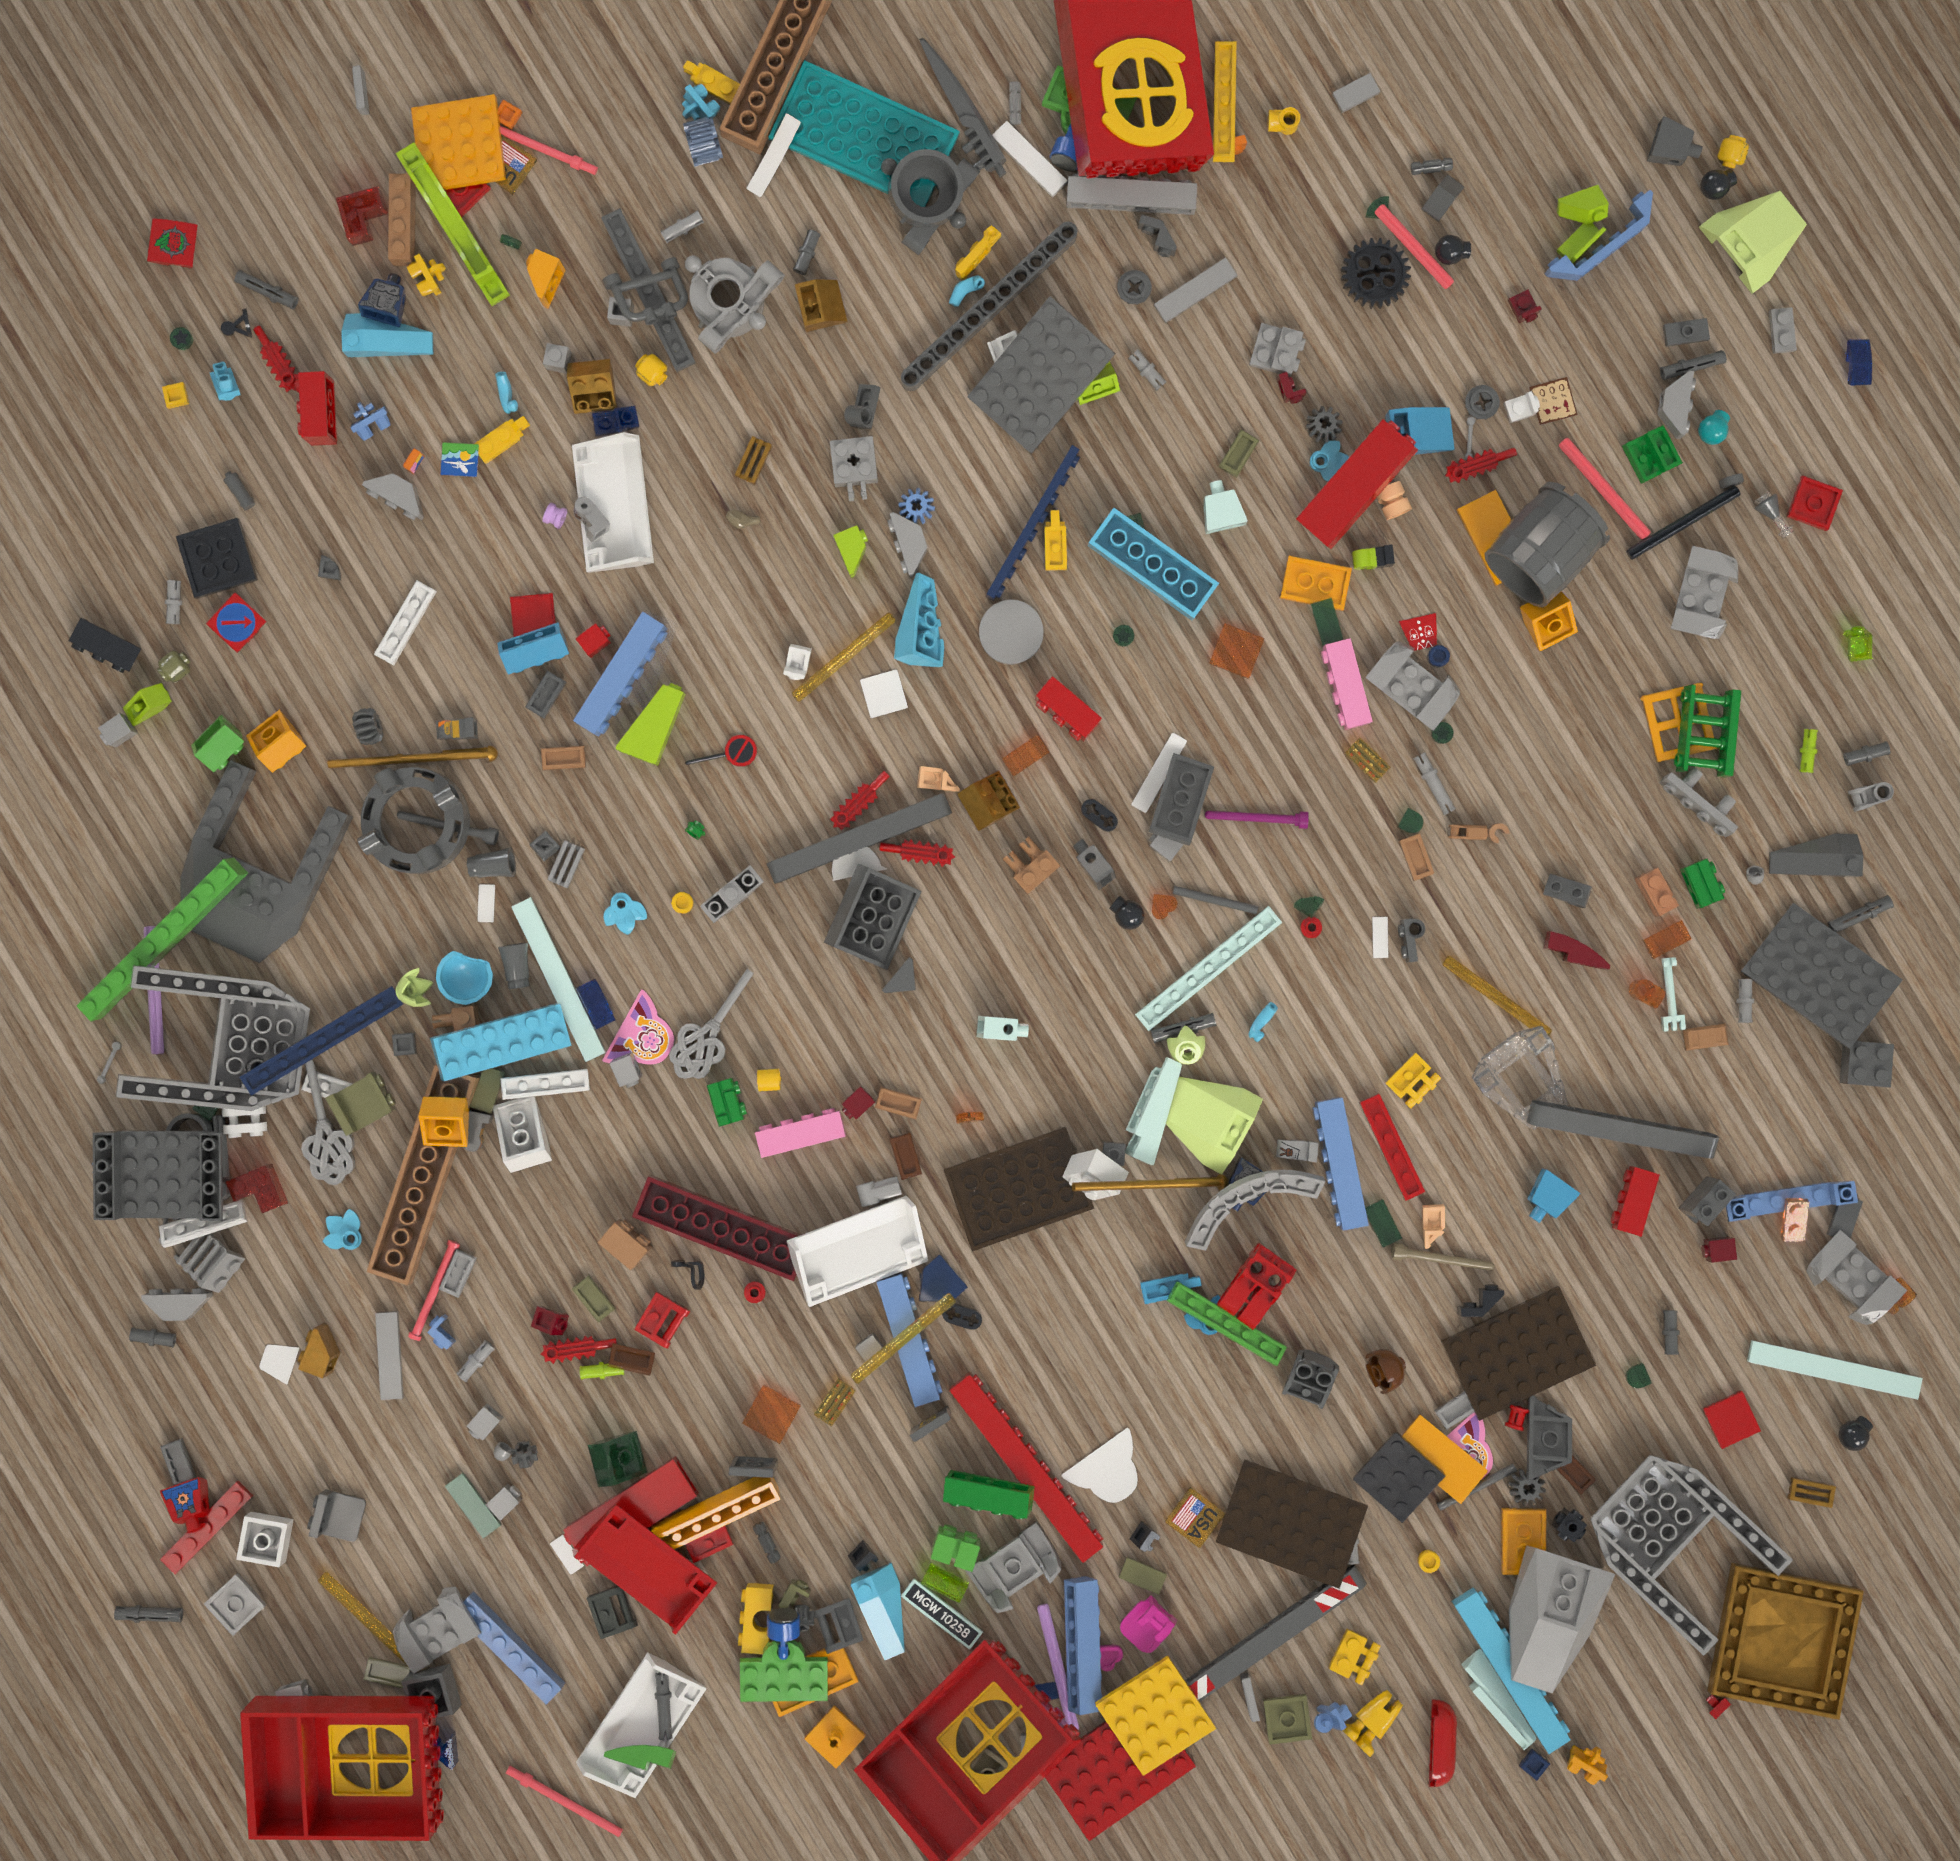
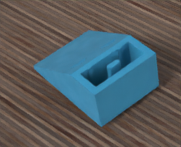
(1426, 425)

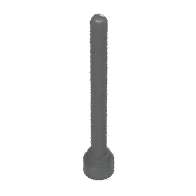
(488, 835)

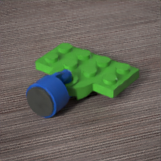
(1056, 99)
(784, 1669)

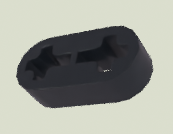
(1095, 819)
(960, 1321)

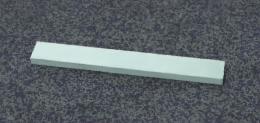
(1208, 968)
(558, 979)
(1834, 1369)

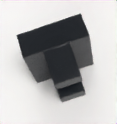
(1144, 1536)
(862, 1556)

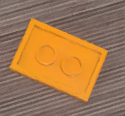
(1314, 581)
(1520, 1529)

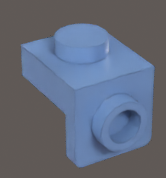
(441, 1337)

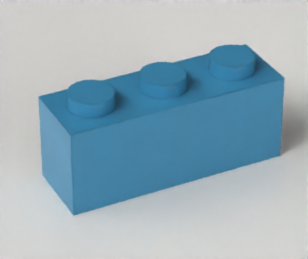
(533, 648)

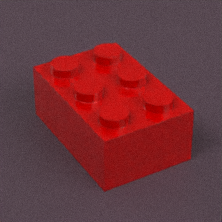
(316, 408)
(1067, 709)

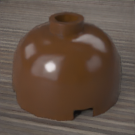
(1385, 1369)

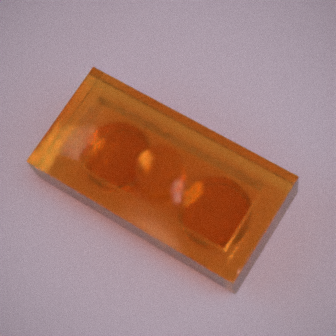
(1795, 1219)

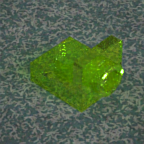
(1859, 644)

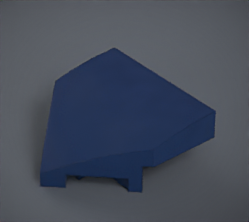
(938, 1280)

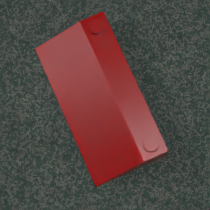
(645, 1567)

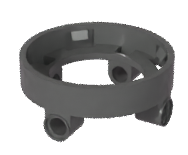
(446, 796)

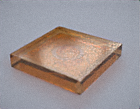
(1236, 651)
(771, 1414)

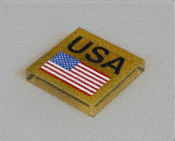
(517, 165)
(1195, 1517)

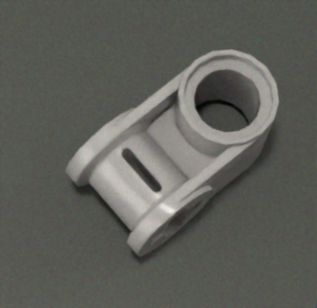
(1867, 795)

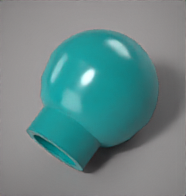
(1714, 428)

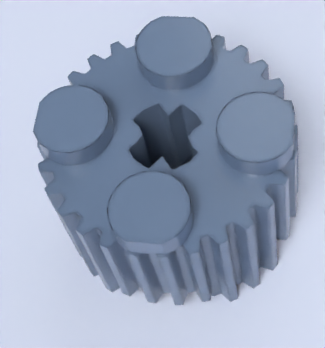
(701, 141)

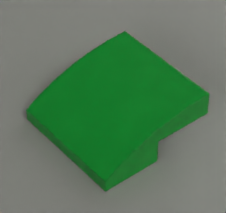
(1652, 454)

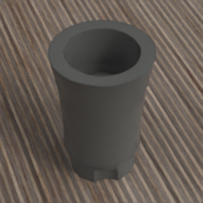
(492, 864)
(515, 964)

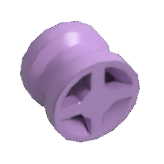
(555, 515)

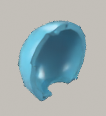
(463, 978)

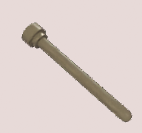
(1400, 1252)

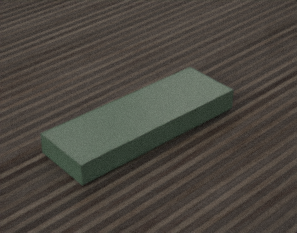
(473, 1505)

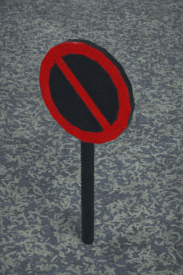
(739, 751)

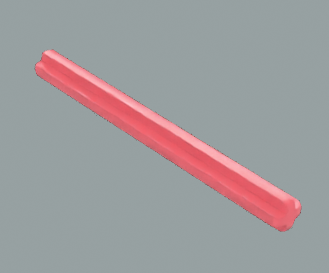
(1604, 488)

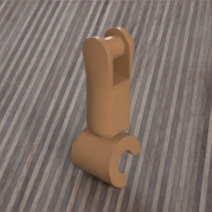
(1478, 832)

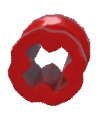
(1518, 1425)

